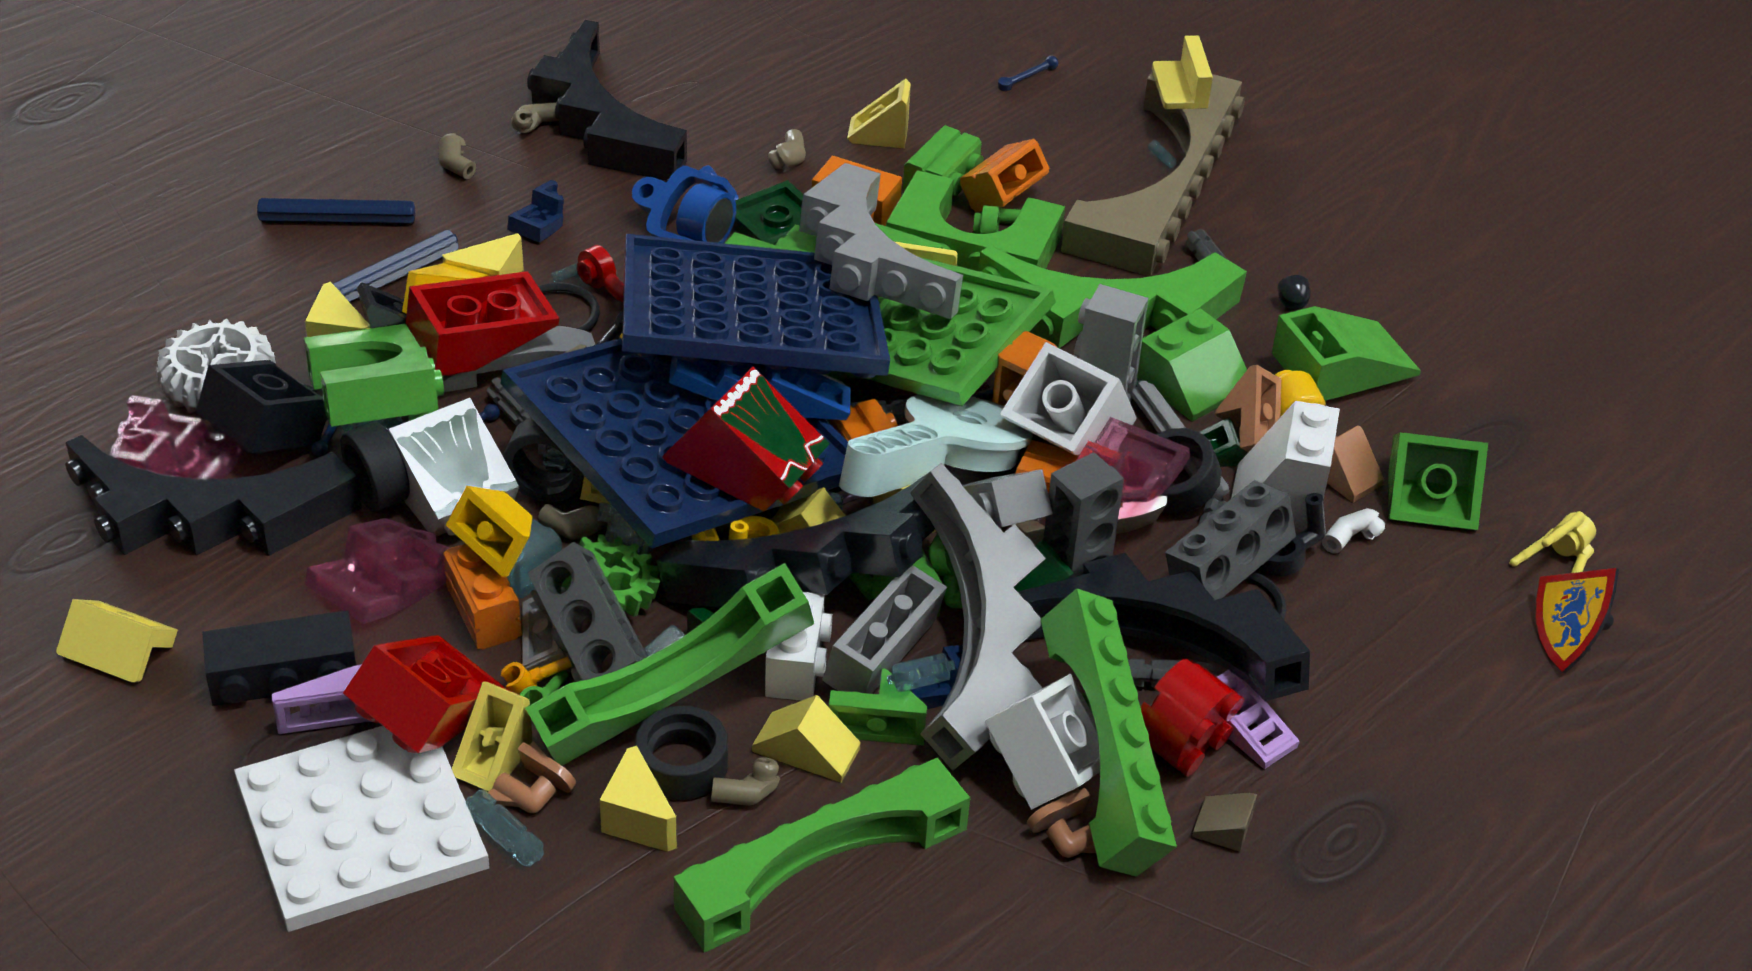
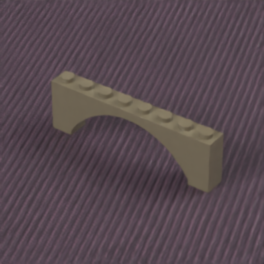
(1137, 227)

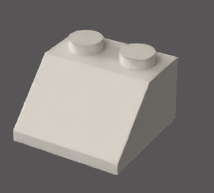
(1047, 741)

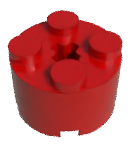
(1189, 715)

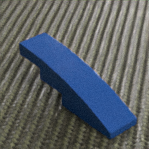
(806, 391)

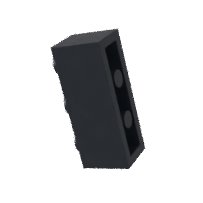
(275, 655)

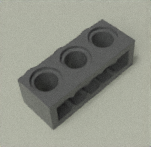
(1084, 510)
(1235, 539)
(587, 595)

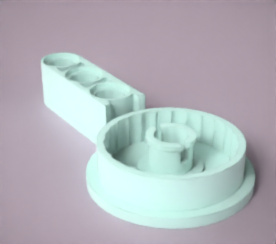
(938, 433)

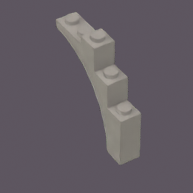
(862, 255)
(994, 613)

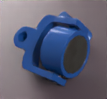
(704, 213)

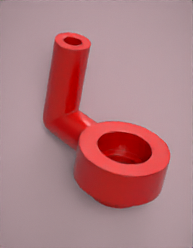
(598, 270)

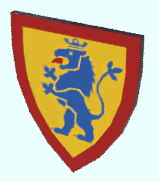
(1574, 612)

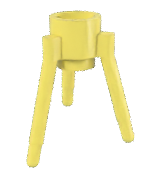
(1568, 538)

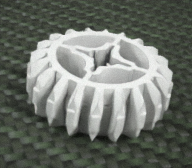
(186, 358)

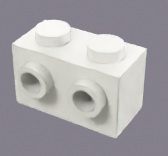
(798, 660)

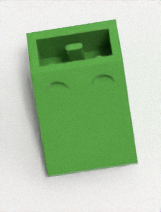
(1340, 351)

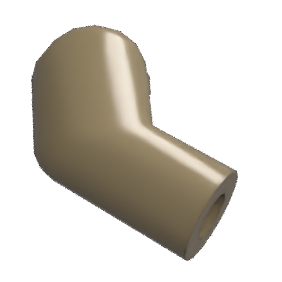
(532, 115)
(790, 152)
(451, 158)
(751, 788)

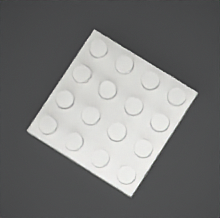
(357, 825)

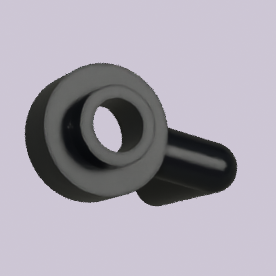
(1292, 555)

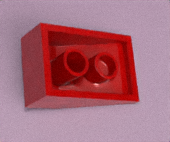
(477, 319)
(418, 691)

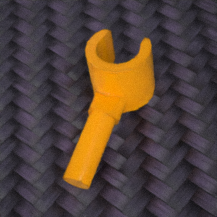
(521, 678)

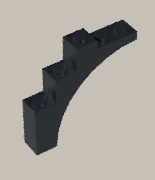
(587, 111)
(202, 513)
(871, 541)
(1234, 631)

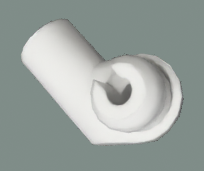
(1348, 525)

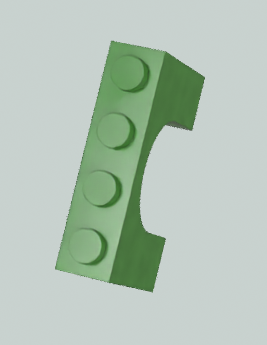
(929, 202)
(372, 374)

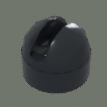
(1294, 292)

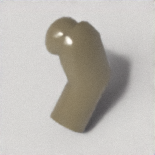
(572, 524)

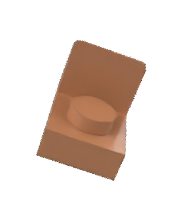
(1253, 405)
(1353, 466)

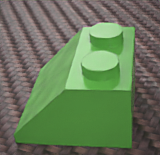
(1192, 363)
(1436, 480)

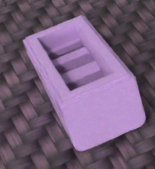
(333, 706)
(1269, 723)

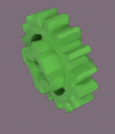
(627, 572)

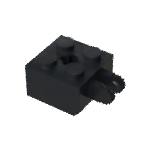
(261, 406)

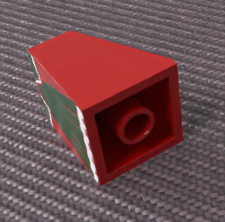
(751, 445)

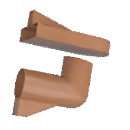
(532, 799)
(1054, 817)

